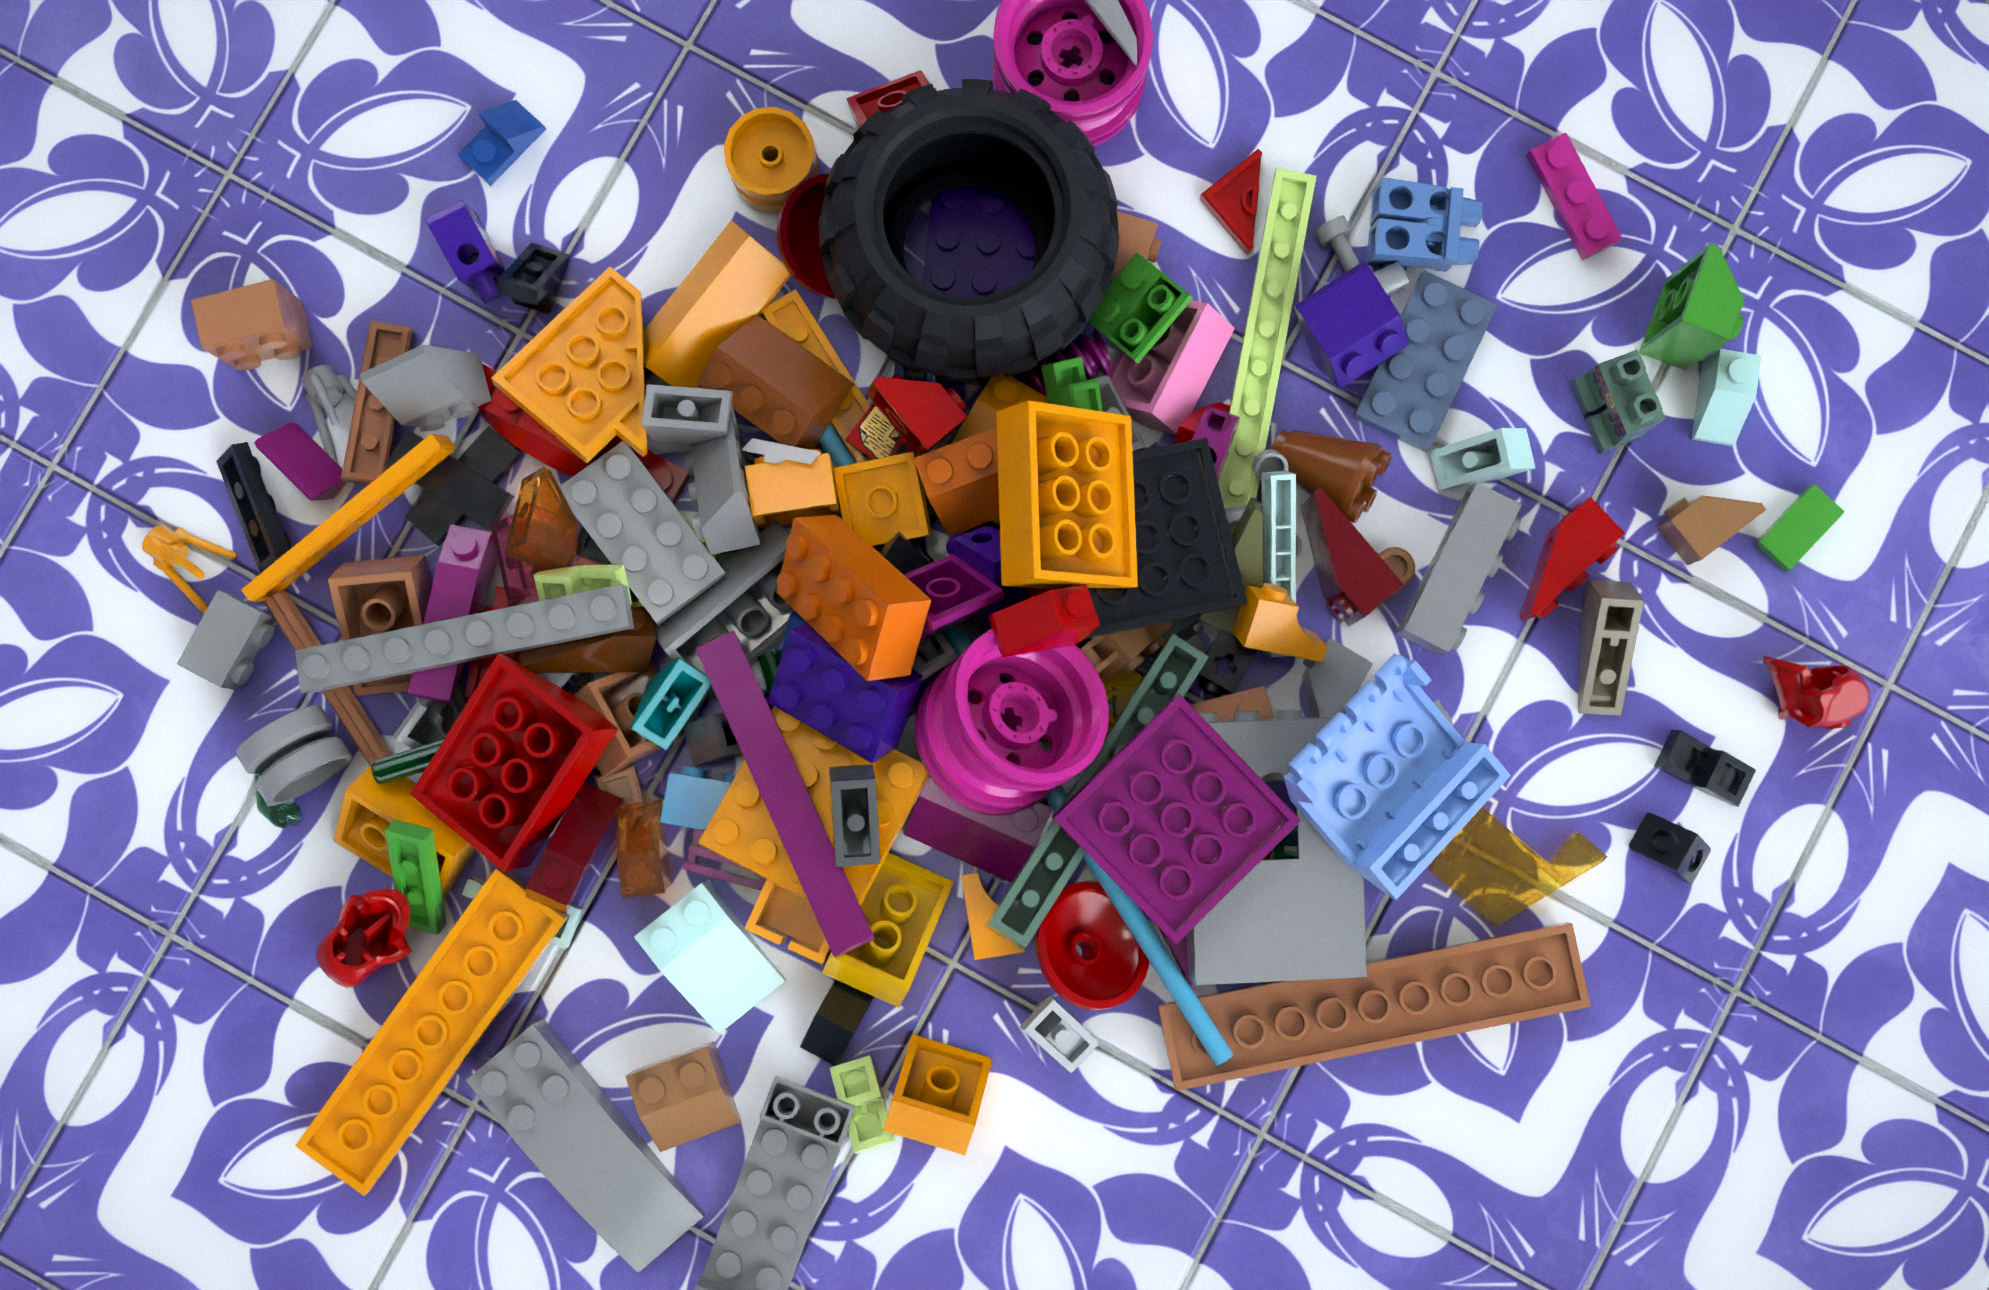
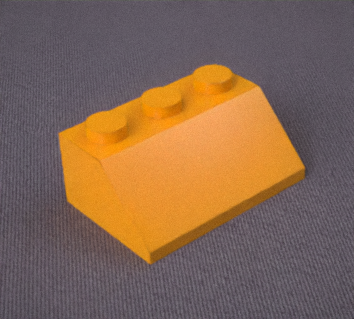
(373, 806)

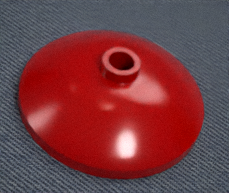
(1110, 961)

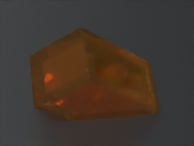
(542, 524)
(642, 849)

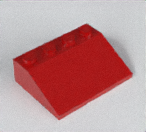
(513, 763)

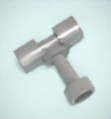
(1334, 233)

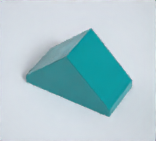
(669, 702)

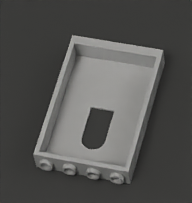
(1286, 914)

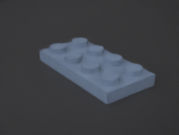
(1418, 384)

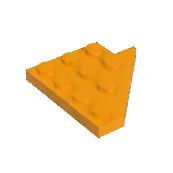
(586, 370)

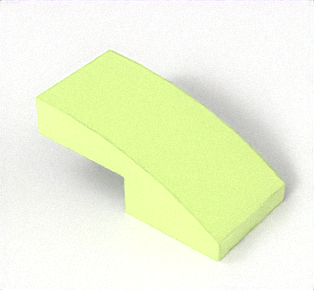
(578, 579)
(859, 1085)

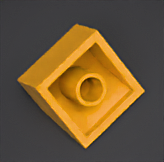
(938, 1094)

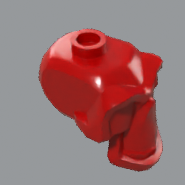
(1819, 695)
(366, 937)

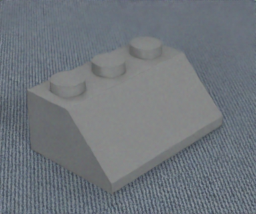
(722, 492)

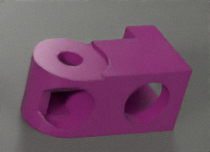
(1220, 430)

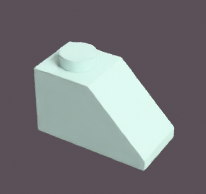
(1725, 395)
(1483, 458)

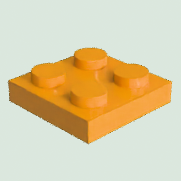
(883, 498)

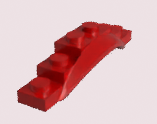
(539, 443)

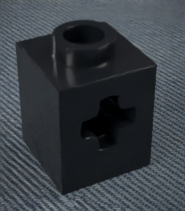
(1240, 658)

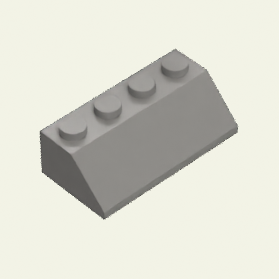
(738, 602)

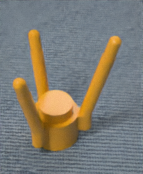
(170, 550)

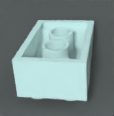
(710, 957)

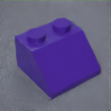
(1351, 325)

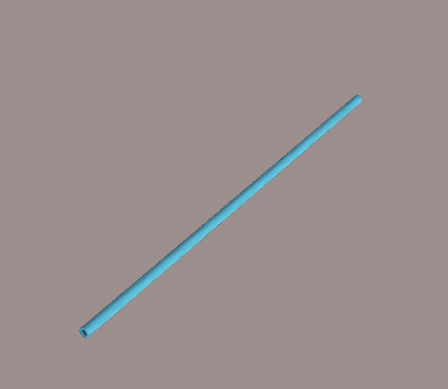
(1125, 906)

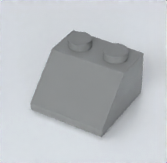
(429, 386)

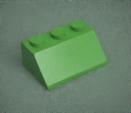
(1695, 311)

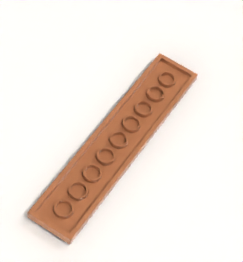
(1395, 1005)

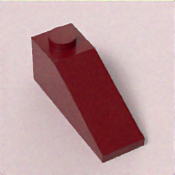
(572, 848)

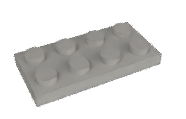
(642, 531)

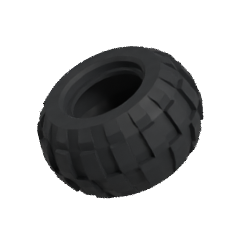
(949, 143)

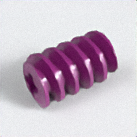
(1094, 357)

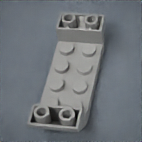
(778, 1190)

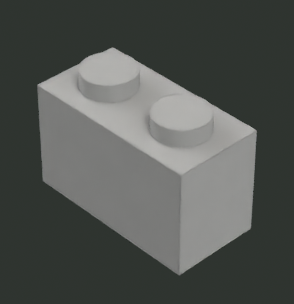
(227, 641)

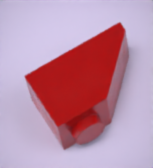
(1045, 621)

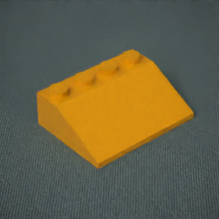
(1066, 497)

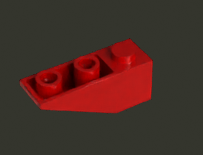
(1569, 549)

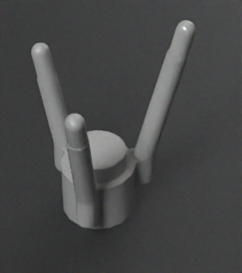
(325, 391)

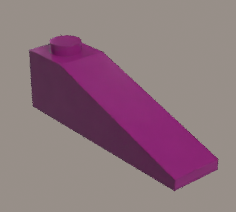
(457, 591)

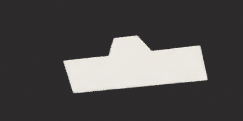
(777, 452)

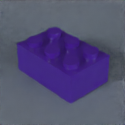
(837, 701)

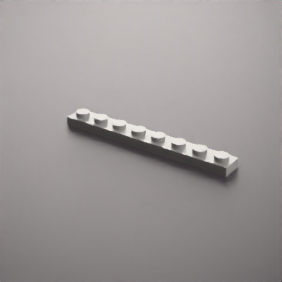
(464, 639)

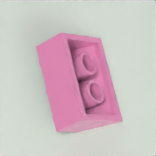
(1174, 371)

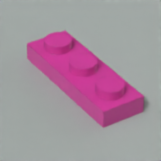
(1574, 196)

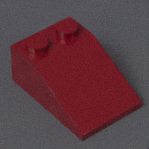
(1347, 566)

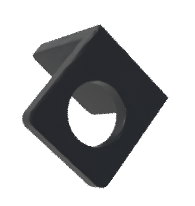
(1670, 846)

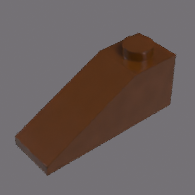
(610, 652)

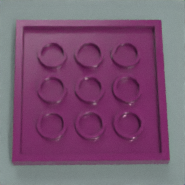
(1176, 818)

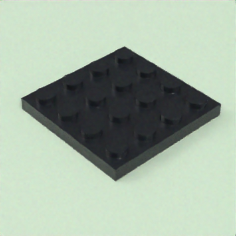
(1181, 544)

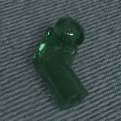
(278, 815)

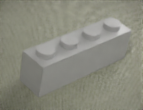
(1459, 569)

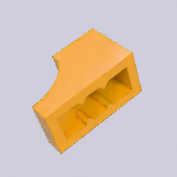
(1272, 625)
(979, 909)

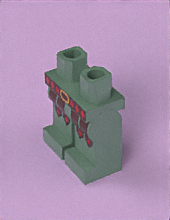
(1629, 398)

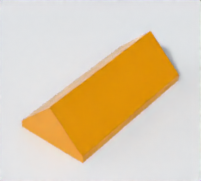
(712, 302)

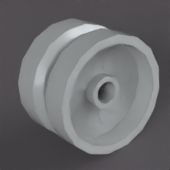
(293, 755)

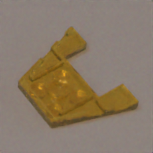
(1502, 873)

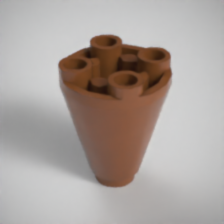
(1337, 465)

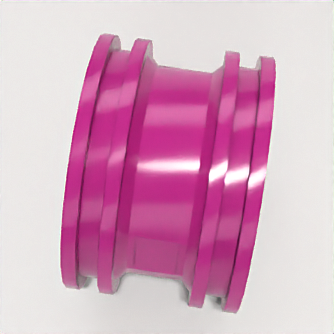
(1101, 107)
(990, 747)

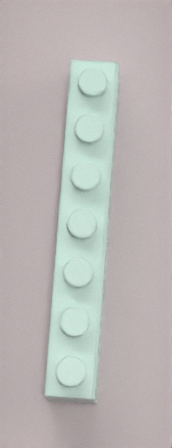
(1279, 532)

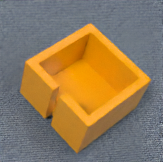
(792, 490)
(784, 914)

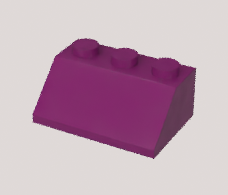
(978, 838)

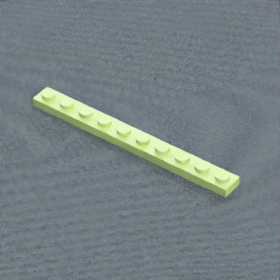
(1266, 331)

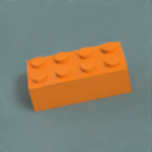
(852, 597)

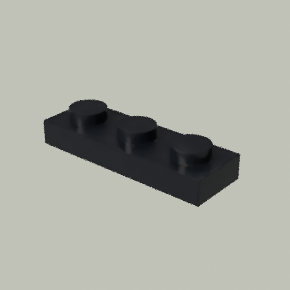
(253, 505)

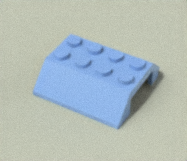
(1391, 779)

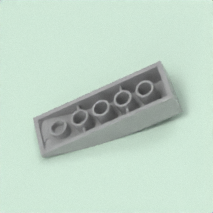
(584, 1145)

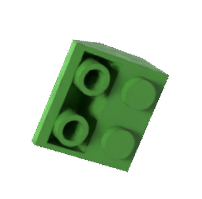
(1139, 307)

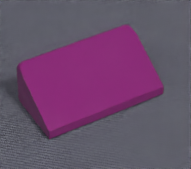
(302, 462)

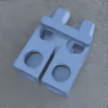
(1421, 225)

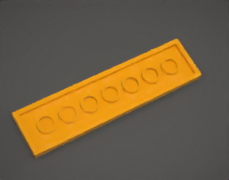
(430, 1032)

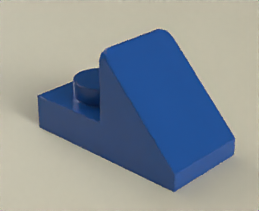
(502, 140)

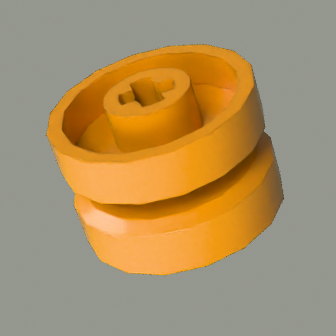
(754, 144)

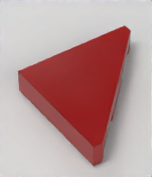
(1235, 200)

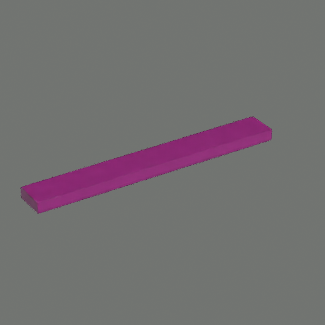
(785, 794)

